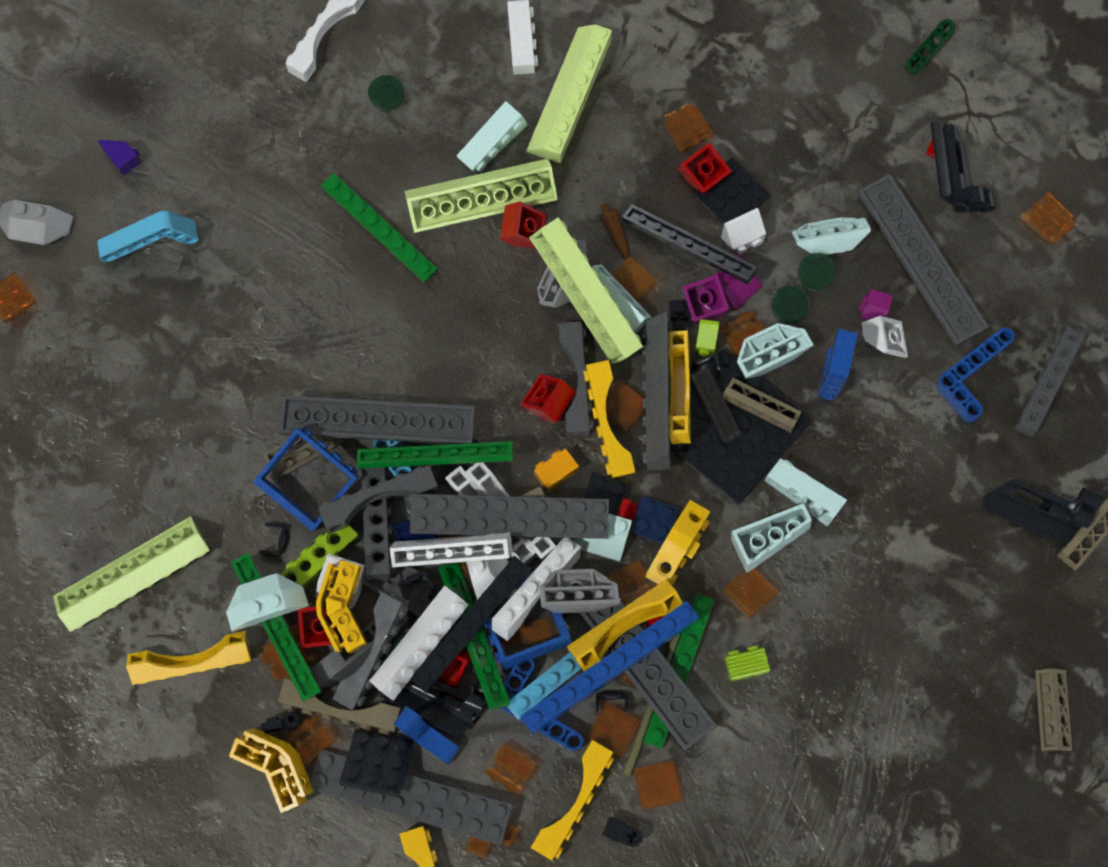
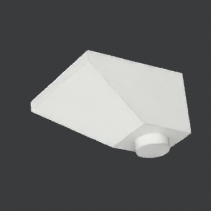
(885, 335)
(484, 573)

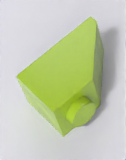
(706, 337)

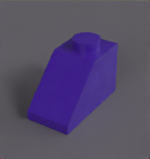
(121, 154)

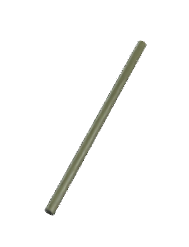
(647, 716)

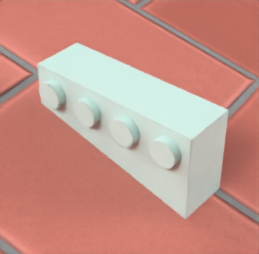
(492, 138)
(801, 489)
(767, 536)

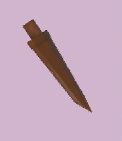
(612, 223)

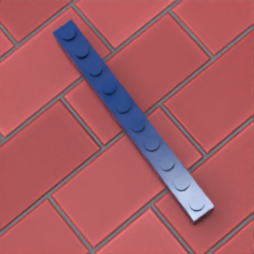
(609, 668)

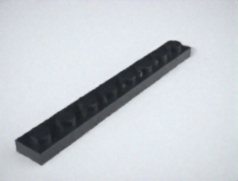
(690, 244)
(470, 624)

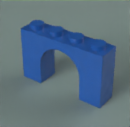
(837, 364)

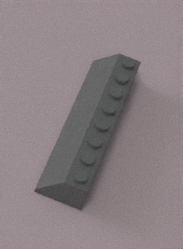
(657, 393)

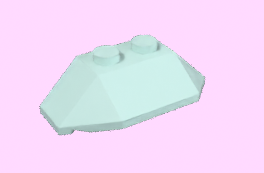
(831, 235)
(772, 349)
(264, 600)

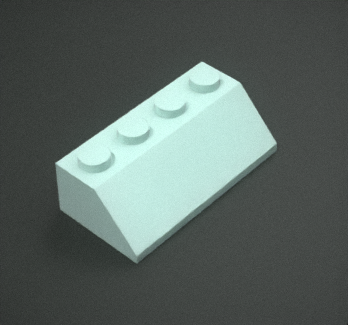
(613, 546)

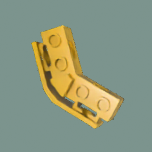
(680, 542)
(339, 605)
(278, 762)

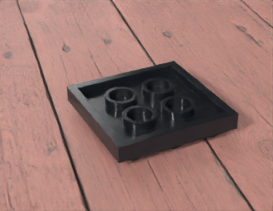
(733, 195)
(376, 763)

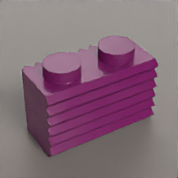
(875, 304)

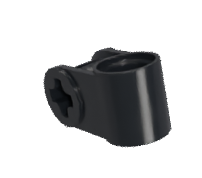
(618, 831)

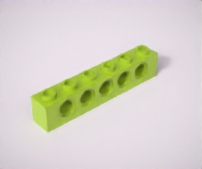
(348, 538)

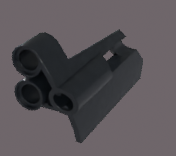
(955, 183)
(1056, 518)
(451, 712)

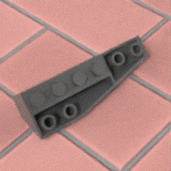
(342, 665)

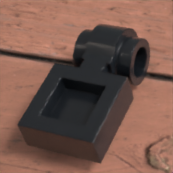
(679, 311)
(275, 724)

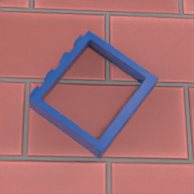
(282, 498)
(535, 651)

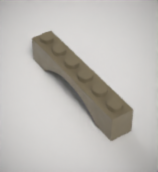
(379, 716)

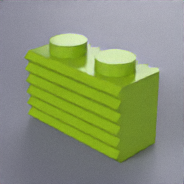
(746, 664)

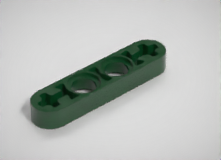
(930, 47)

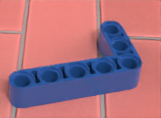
(969, 367)
(524, 676)
(416, 728)

